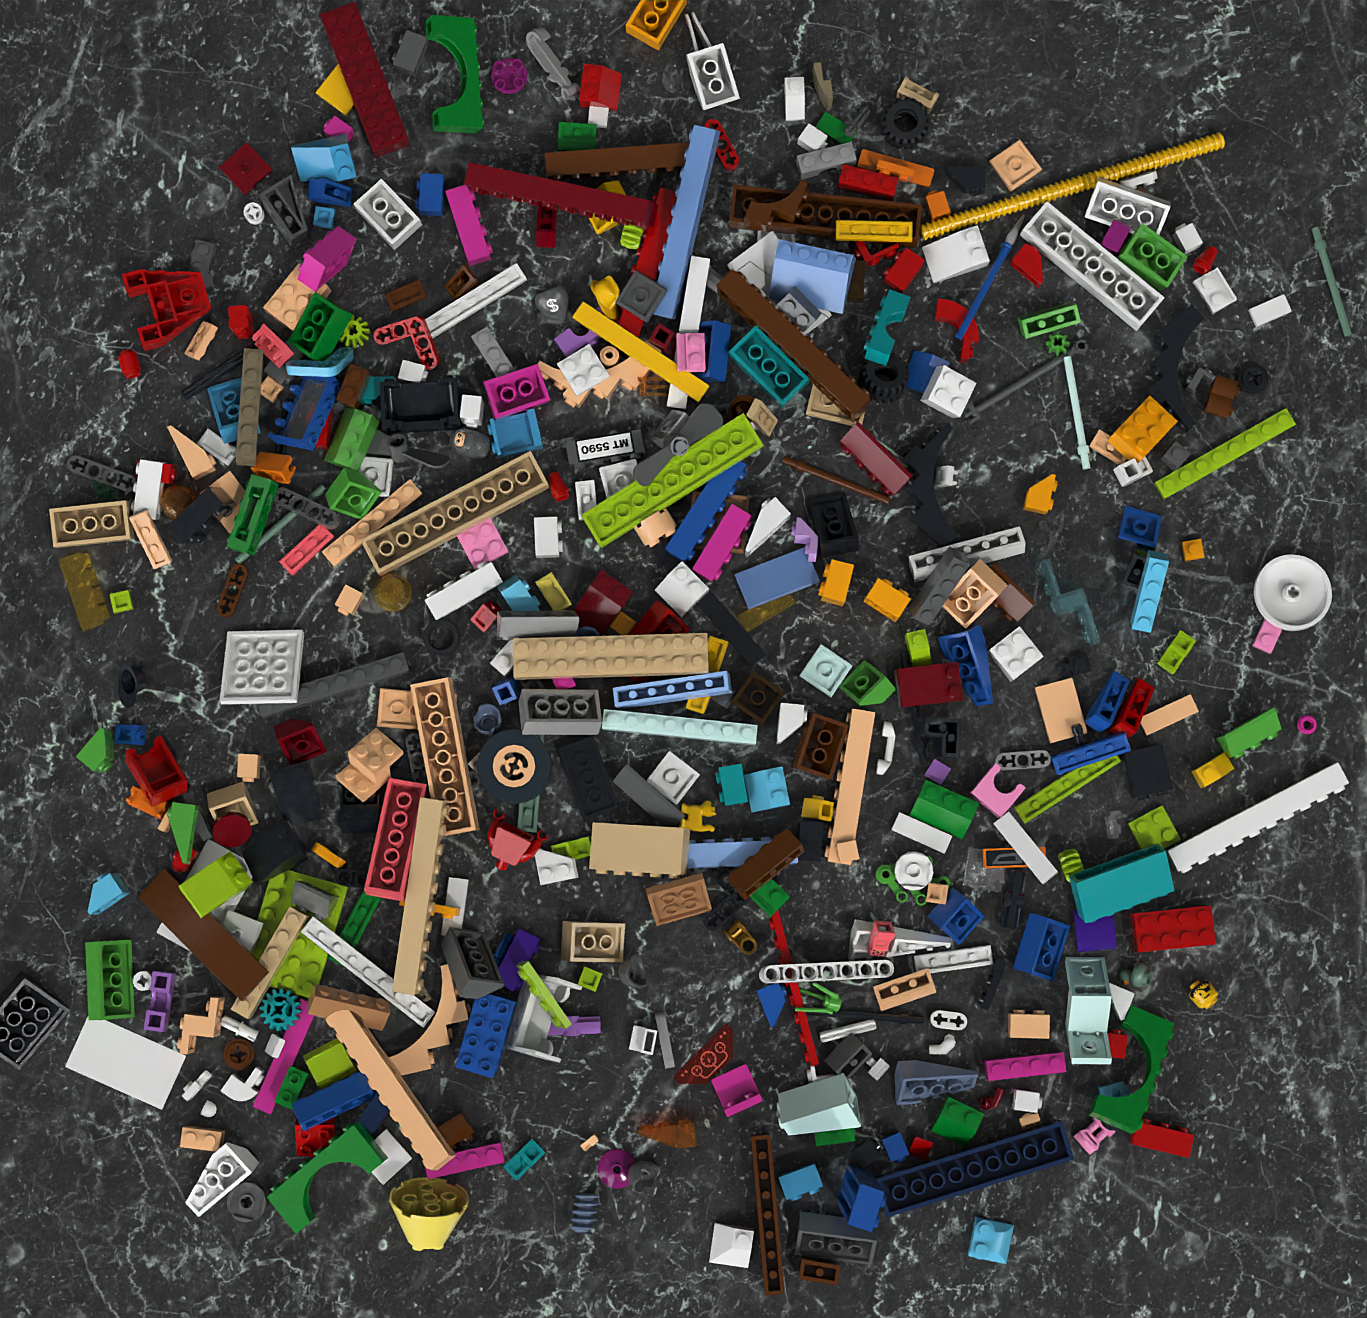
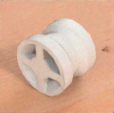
(250, 212)
(146, 980)

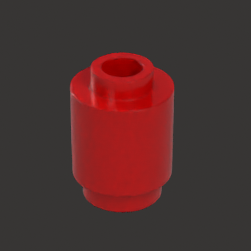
(129, 364)

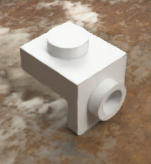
(812, 1075)

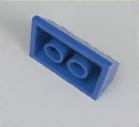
(716, 350)
(1041, 947)

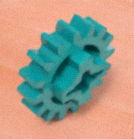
(273, 1013)

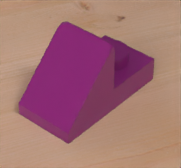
(1115, 236)

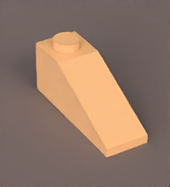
(195, 458)

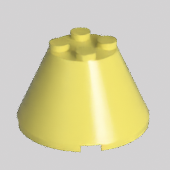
(428, 1210)

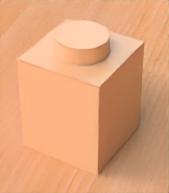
(349, 600)
(248, 767)

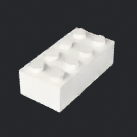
(1126, 205)

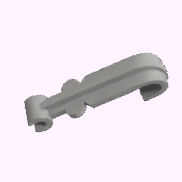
(536, 43)

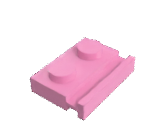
(690, 352)

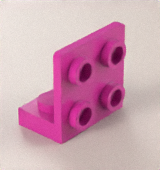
(736, 1090)

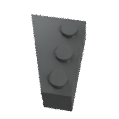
(284, 209)

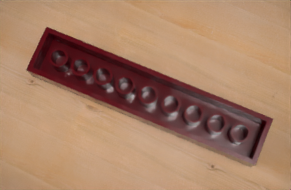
(561, 195)

